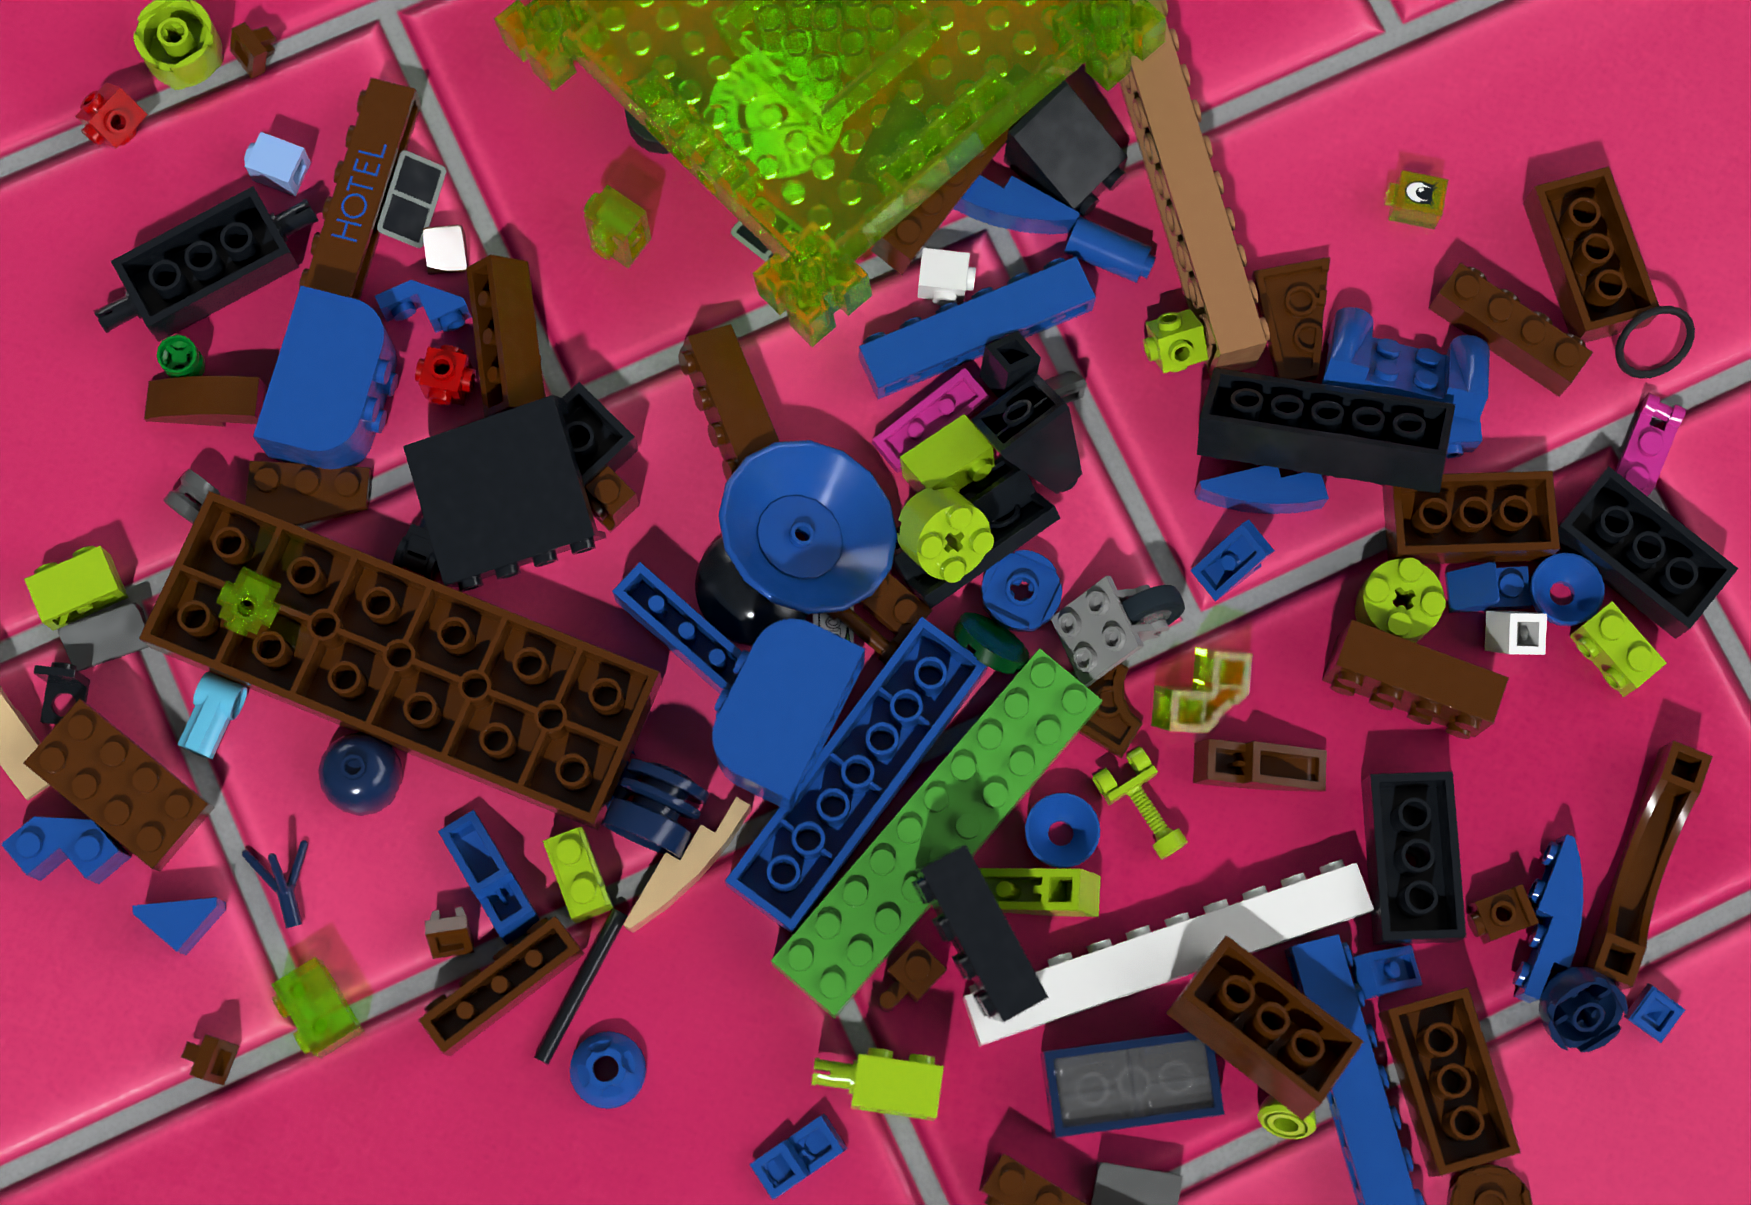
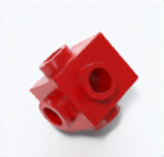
(110, 116)
(446, 387)

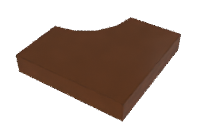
(1113, 723)

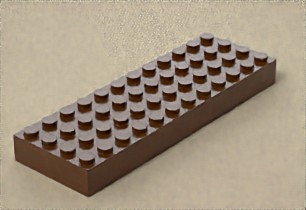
(408, 661)

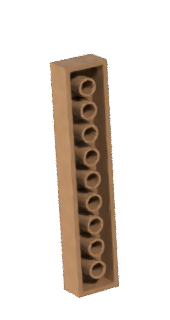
(1192, 206)

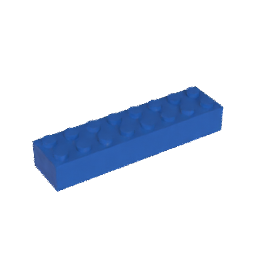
(857, 775)

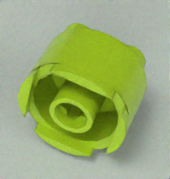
(178, 42)
(944, 533)
(1403, 581)

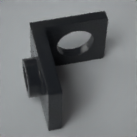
(60, 679)

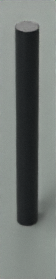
(580, 986)

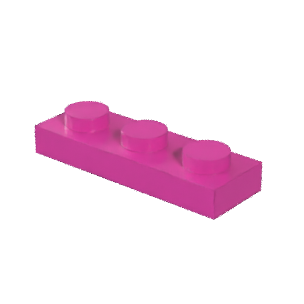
(947, 403)

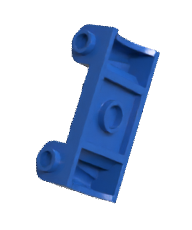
(1391, 368)

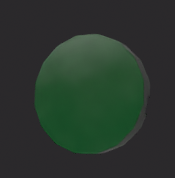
(993, 643)

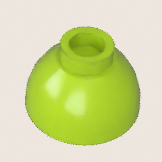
(1283, 1122)

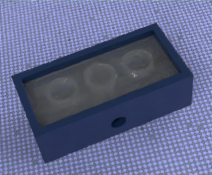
(1130, 1084)

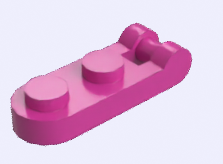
(1648, 445)

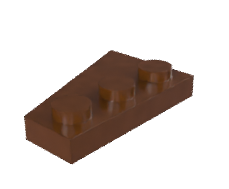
(1293, 306)
(306, 492)

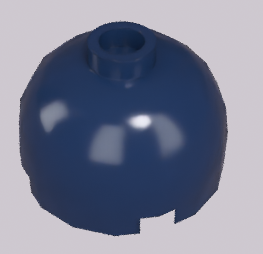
(360, 774)
(1581, 1008)

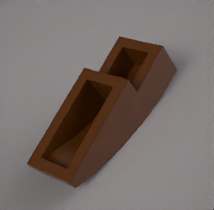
(205, 400)
(1259, 766)

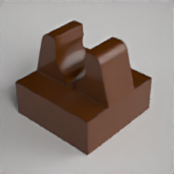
(252, 47)
(449, 935)
(211, 1059)

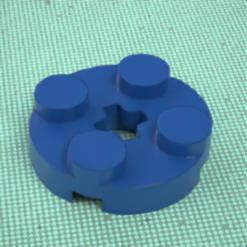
(1028, 613)

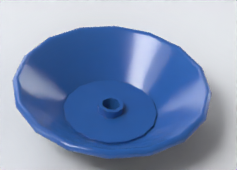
(828, 501)

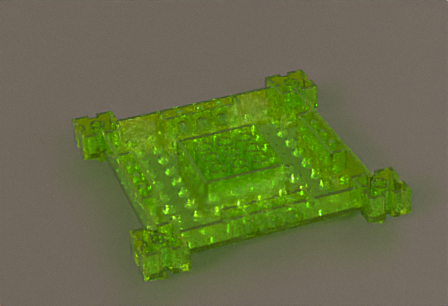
(827, 112)

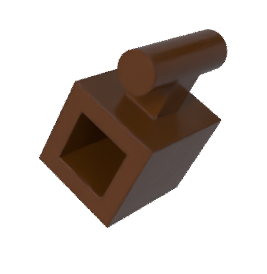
(912, 975)

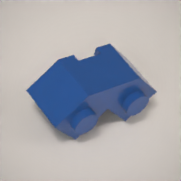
(49, 841)

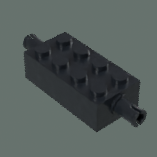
(205, 264)

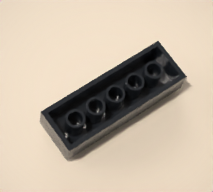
(1326, 430)

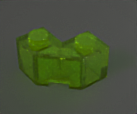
(1218, 683)

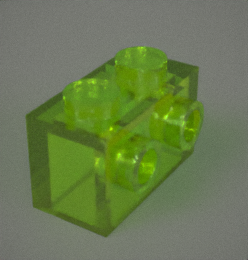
(616, 226)
(316, 1008)

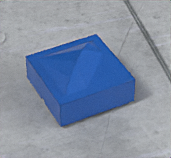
(1654, 1013)

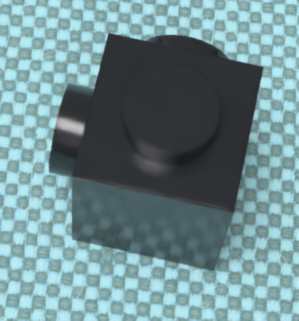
(1008, 363)

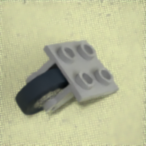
(1110, 624)

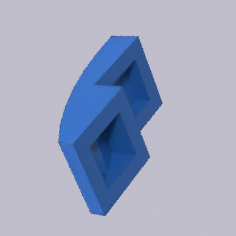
(798, 1156)

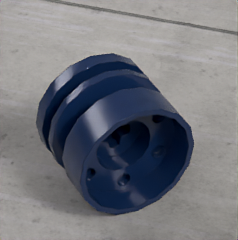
(655, 808)

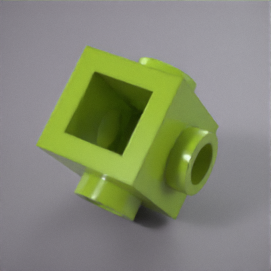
(1175, 341)

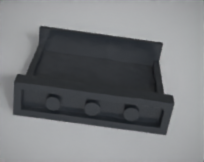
(502, 494)

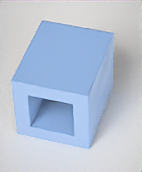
(277, 163)

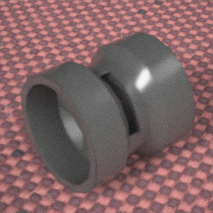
(194, 487)

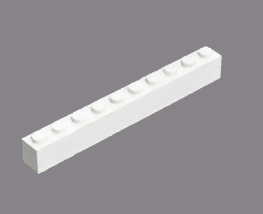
(1183, 946)

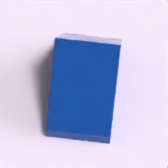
(181, 922)

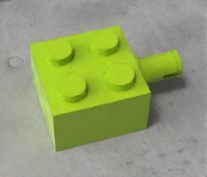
(886, 1083)

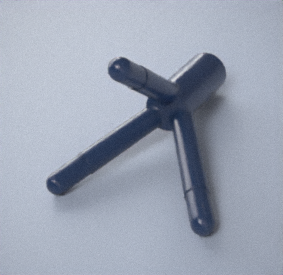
(284, 890)

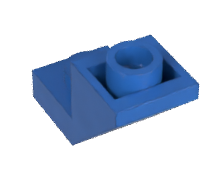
(443, 309)

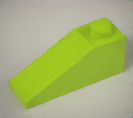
(1045, 891)

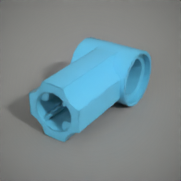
(215, 703)

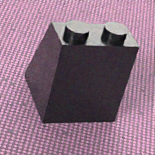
(1065, 151)

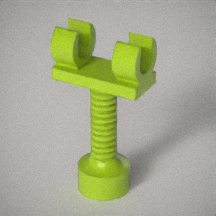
(1167, 839)

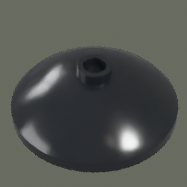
(733, 604)

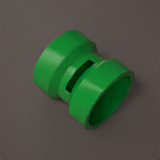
(175, 352)

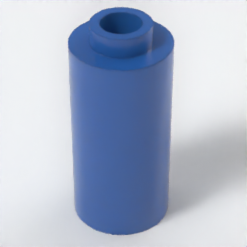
(1110, 250)

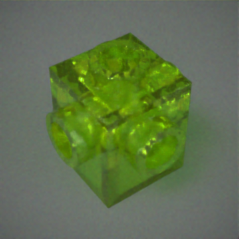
(249, 587)

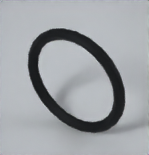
(1690, 335)

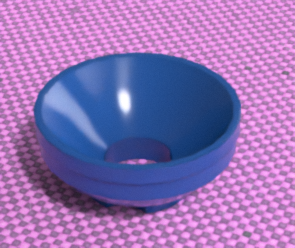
(1579, 576)
(1068, 810)
(630, 1072)

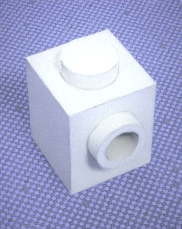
(945, 276)
(1515, 632)

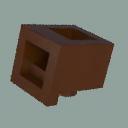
(610, 499)
(1518, 910)

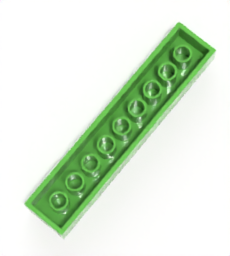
(954, 807)

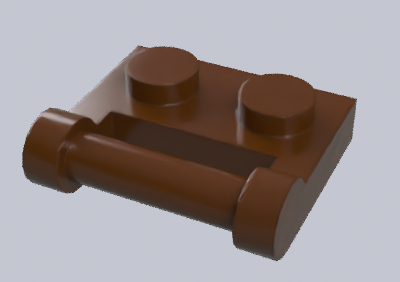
(894, 608)

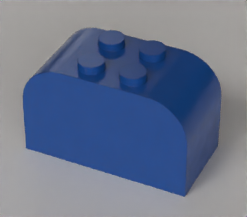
(328, 383)
(783, 707)

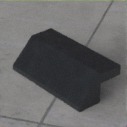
(1014, 517)

